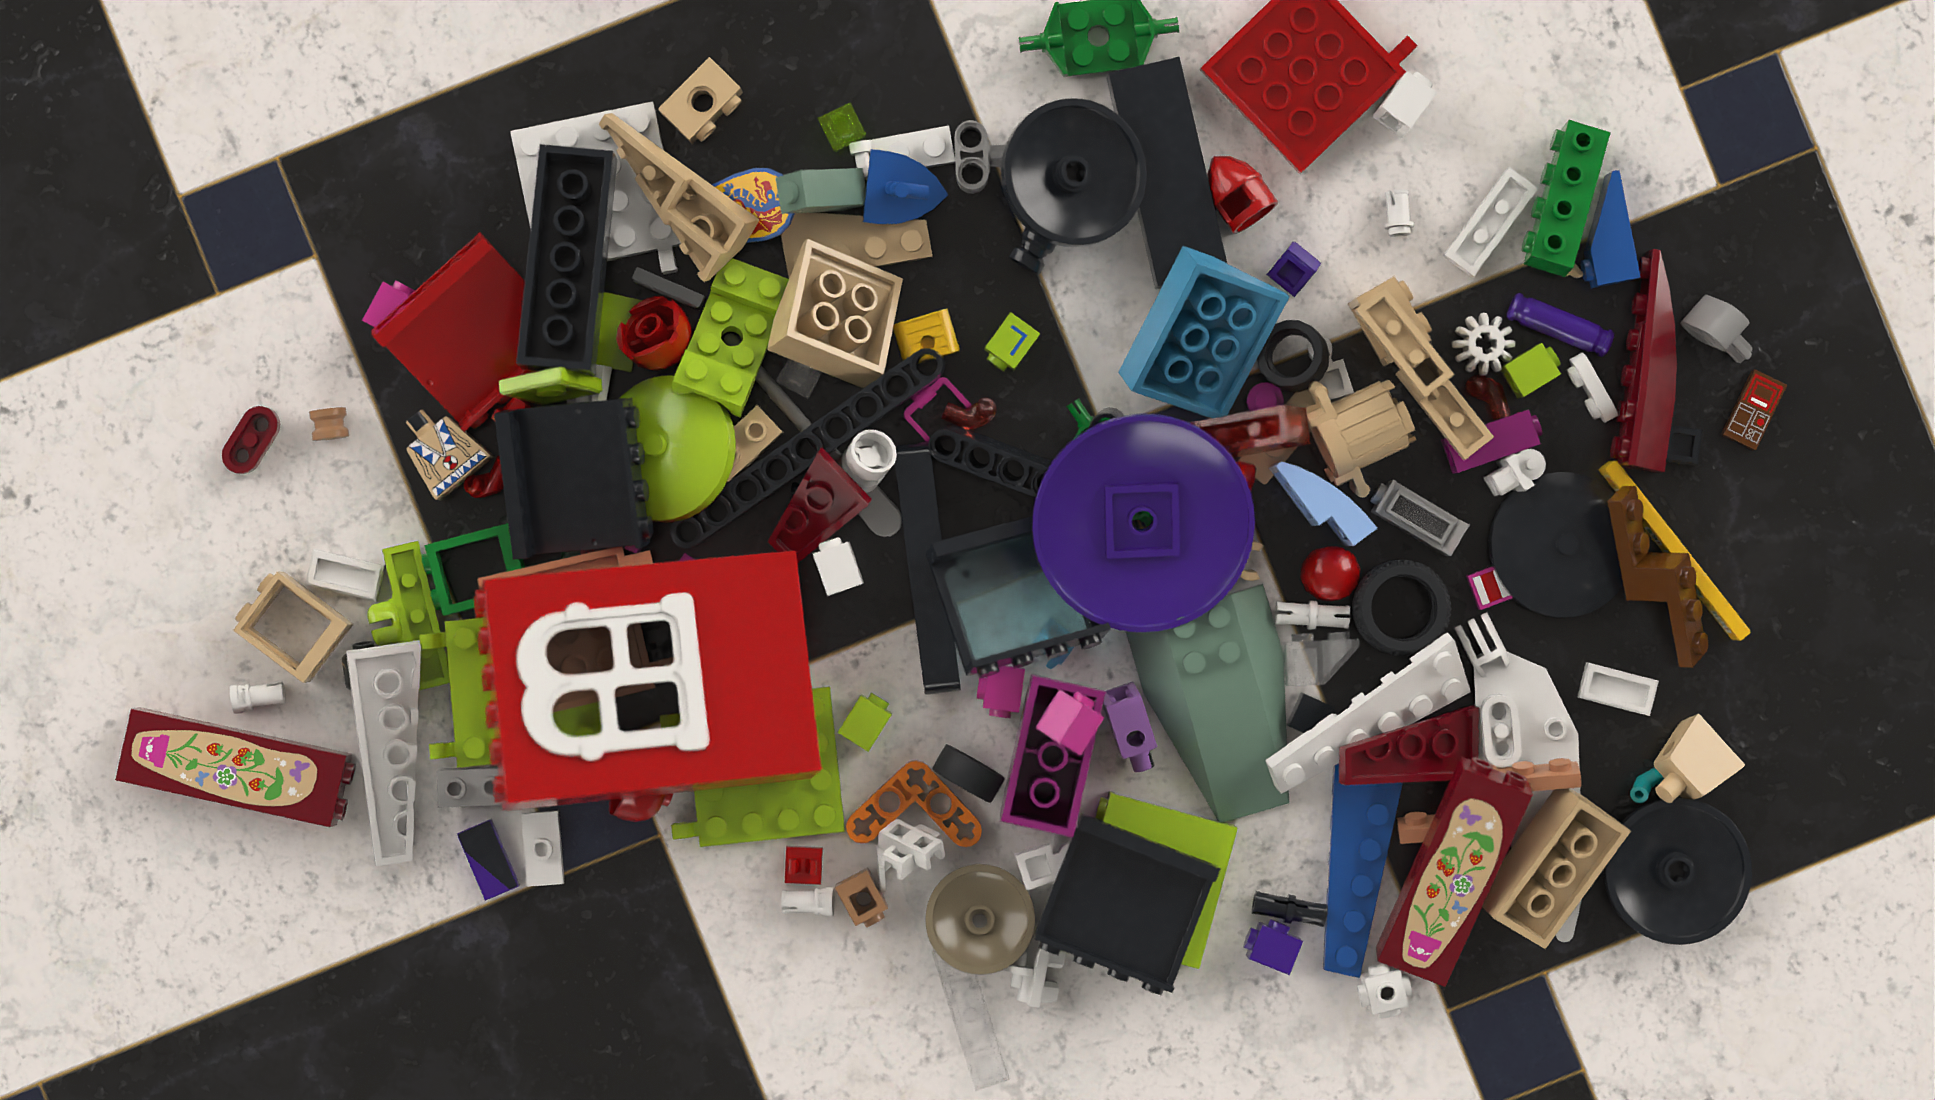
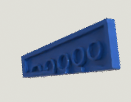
(1356, 861)

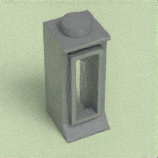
(1418, 517)

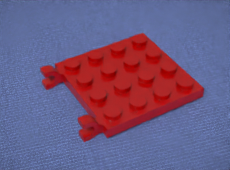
(1304, 74)

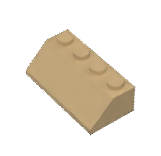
(1553, 865)

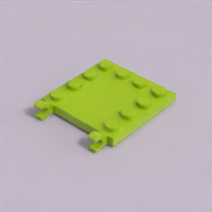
(469, 700)

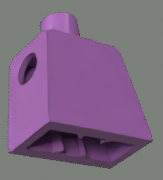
(1127, 714)

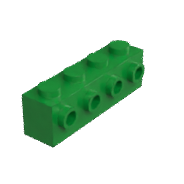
(1566, 197)

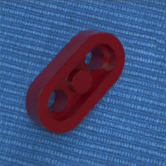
(248, 437)

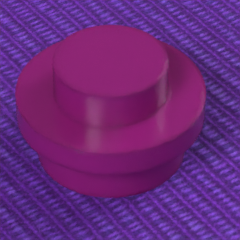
(1264, 396)

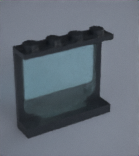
(1003, 602)

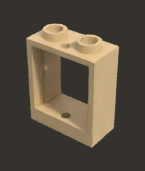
(321, 650)

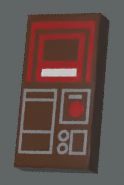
(1754, 409)

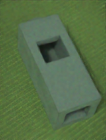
(821, 190)

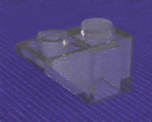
(1316, 660)

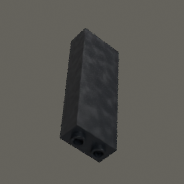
(1177, 193)

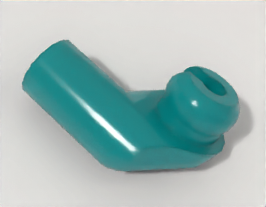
(1644, 785)

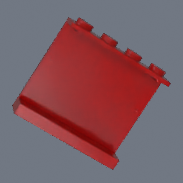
(461, 331)

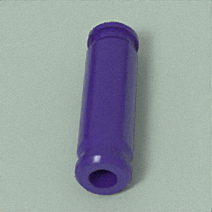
(1560, 324)

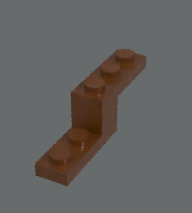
(1658, 576)

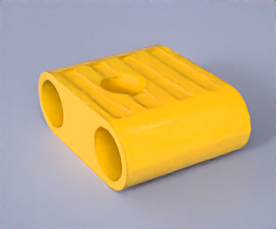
(925, 332)

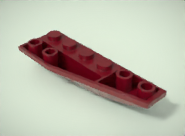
(1650, 376)

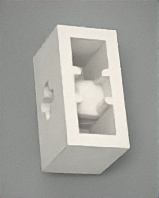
(1405, 103)
(837, 566)

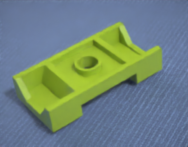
(740, 302)

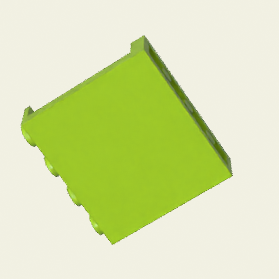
(1184, 832)

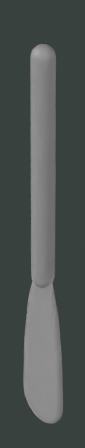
(881, 514)

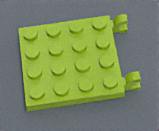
(772, 808)

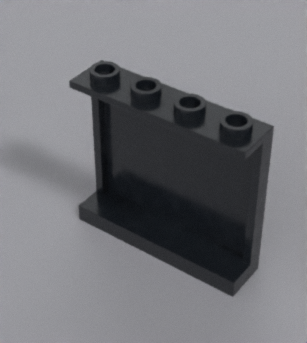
(1125, 904)

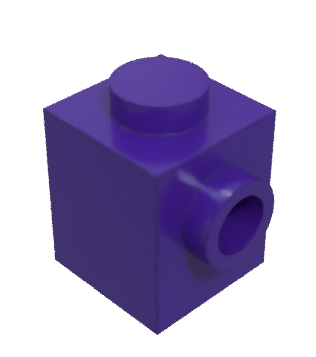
(1273, 946)

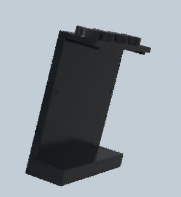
(573, 477)

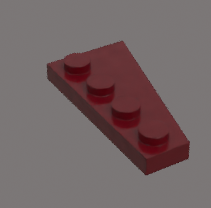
(1413, 752)

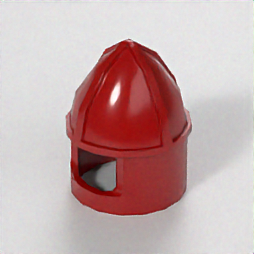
(1239, 192)

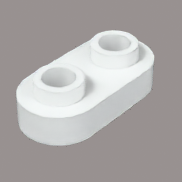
(1584, 375)
(1500, 730)

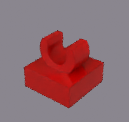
(803, 865)

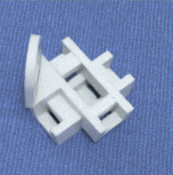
(903, 839)

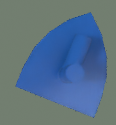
(899, 189)

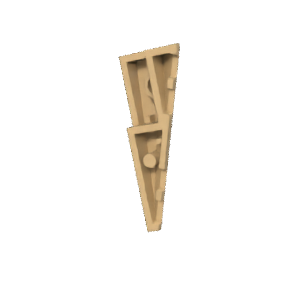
(700, 215)

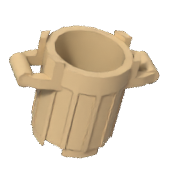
(1358, 430)

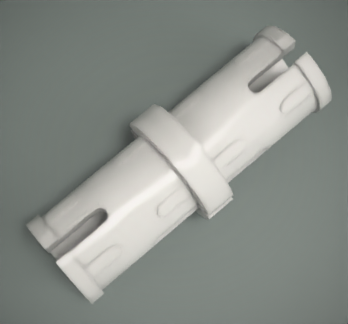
(1312, 615)

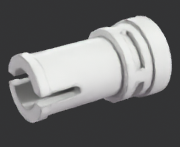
(248, 696)
(809, 901)

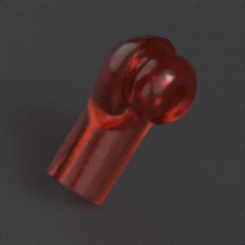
(1491, 392)
(973, 416)

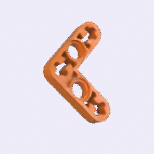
(909, 794)

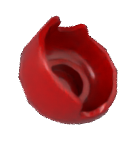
(1330, 573)

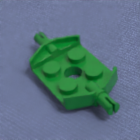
(1125, 21)

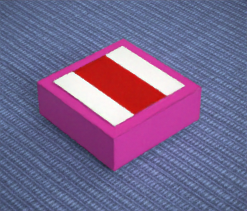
(1487, 588)

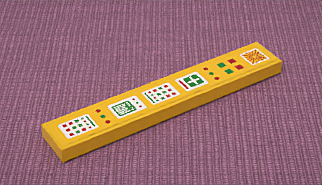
(1668, 542)

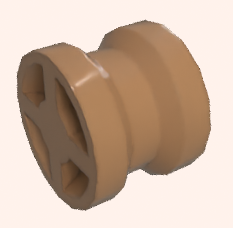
(329, 424)

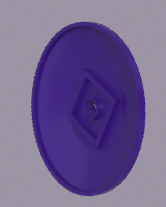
(1154, 573)

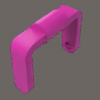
(924, 397)

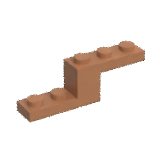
(1557, 774)

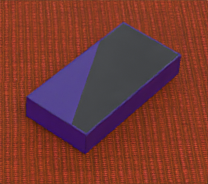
(488, 859)

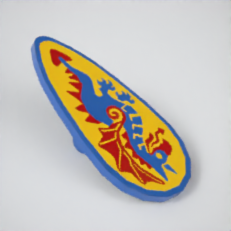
(758, 194)

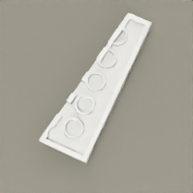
(1416, 691)
(386, 719)

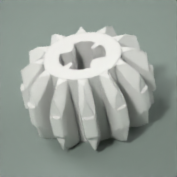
(1491, 334)

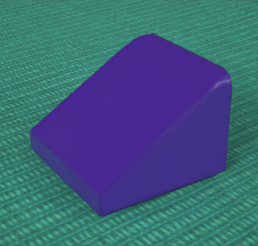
(1294, 268)

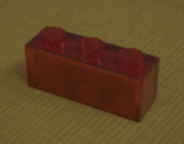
(1259, 430)

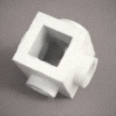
(1372, 984)

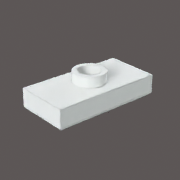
(542, 848)

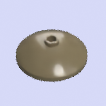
(986, 892)

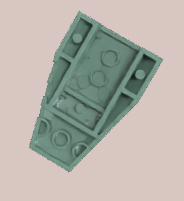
(1221, 699)

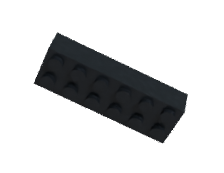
(567, 259)

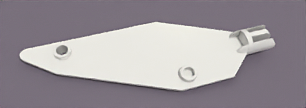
(1543, 719)

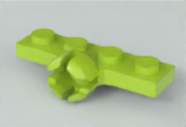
(410, 611)

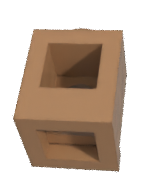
(851, 887)

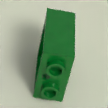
(433, 565)

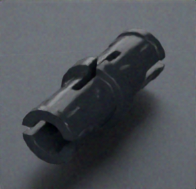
(1289, 909)

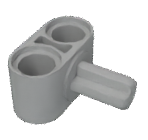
(981, 156)
(1719, 326)

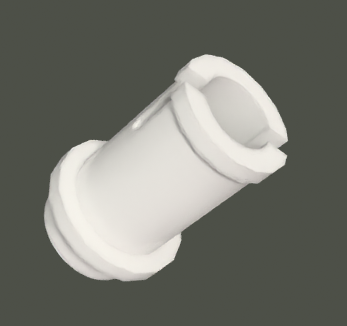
(1398, 213)

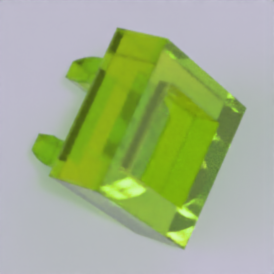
(842, 127)

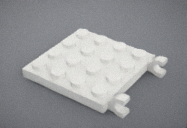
(634, 221)

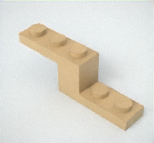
(1424, 373)

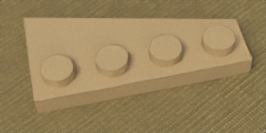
(866, 242)

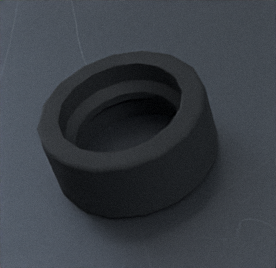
(1313, 373)
(968, 773)

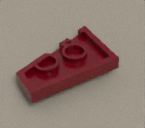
(818, 508)

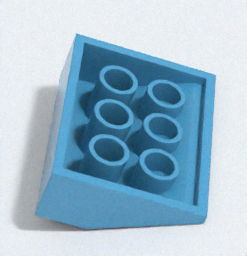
(1202, 335)

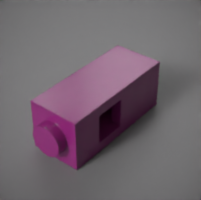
(1510, 436)

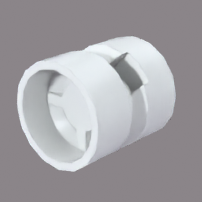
(868, 458)

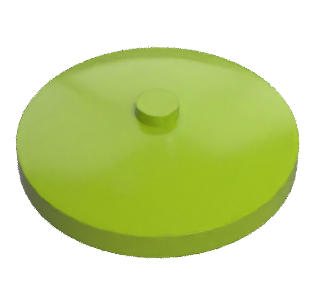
(685, 446)

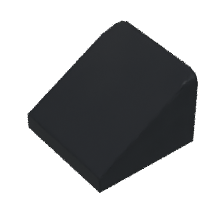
(1308, 713)

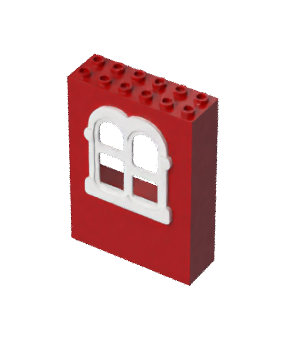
(734, 666)

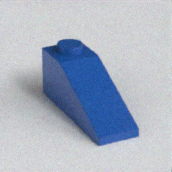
(1610, 243)

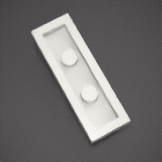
(1490, 222)

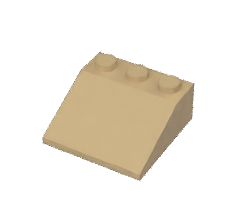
(836, 315)

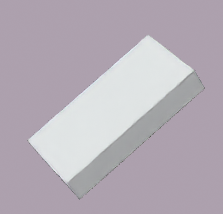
(345, 575)
(1617, 689)

